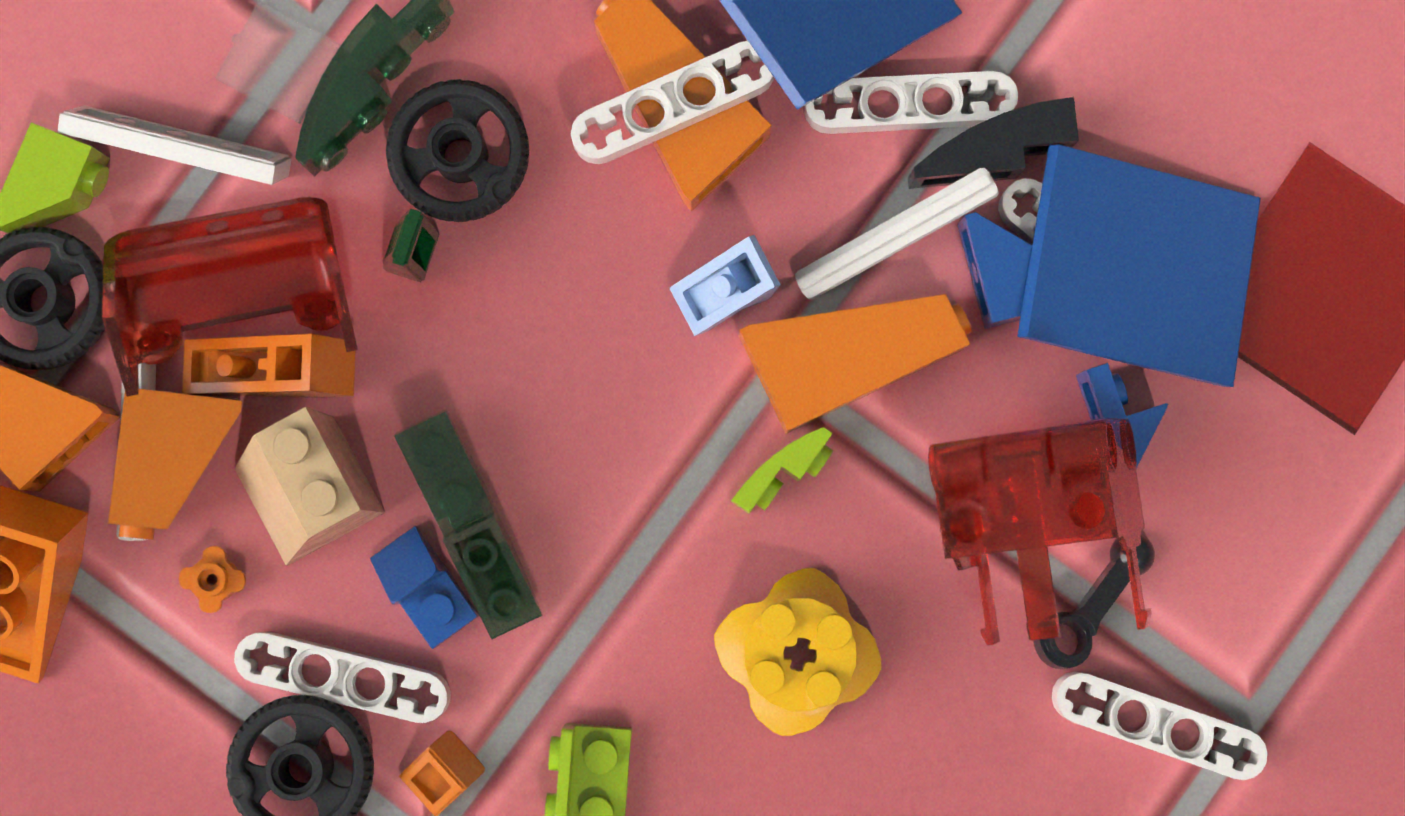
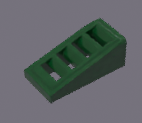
(411, 246)

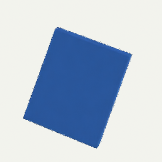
(828, 42)
(1139, 266)

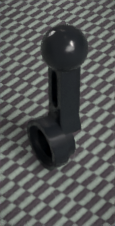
(1090, 611)

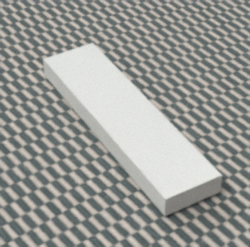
(175, 144)

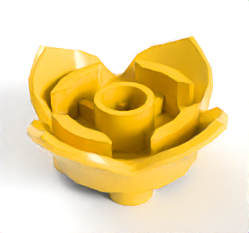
(754, 642)

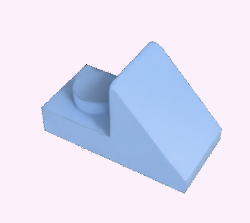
(725, 286)

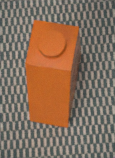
(44, 427)
(162, 454)

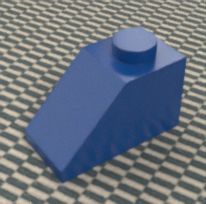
(997, 268)

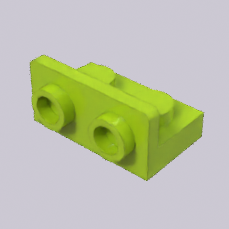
(590, 769)

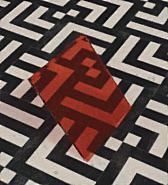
(1328, 289)

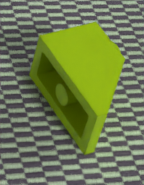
(50, 180)

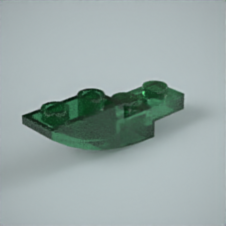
(349, 89)
(469, 524)

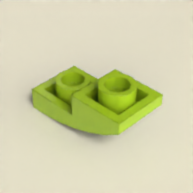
(797, 458)

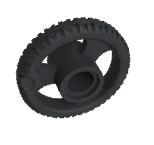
(411, 165)
(68, 259)
(312, 719)

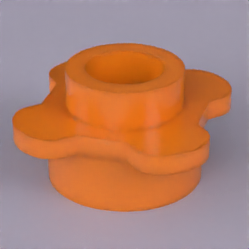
(228, 579)

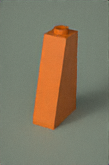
(649, 46)
(843, 355)

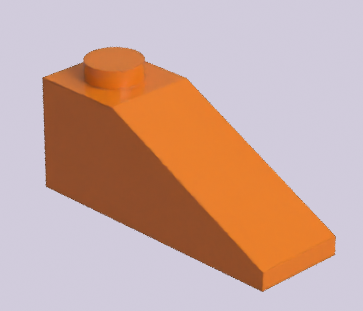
(269, 366)

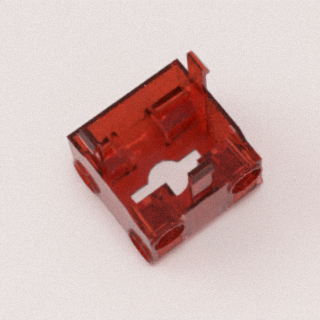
(1035, 494)

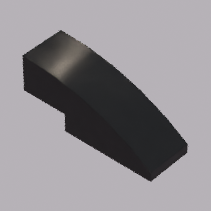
(1000, 144)

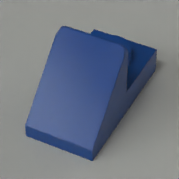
(1105, 397)
(423, 587)

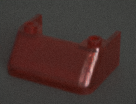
(220, 273)

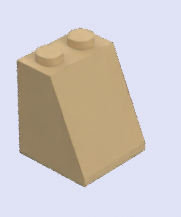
(306, 483)

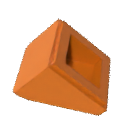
(442, 772)

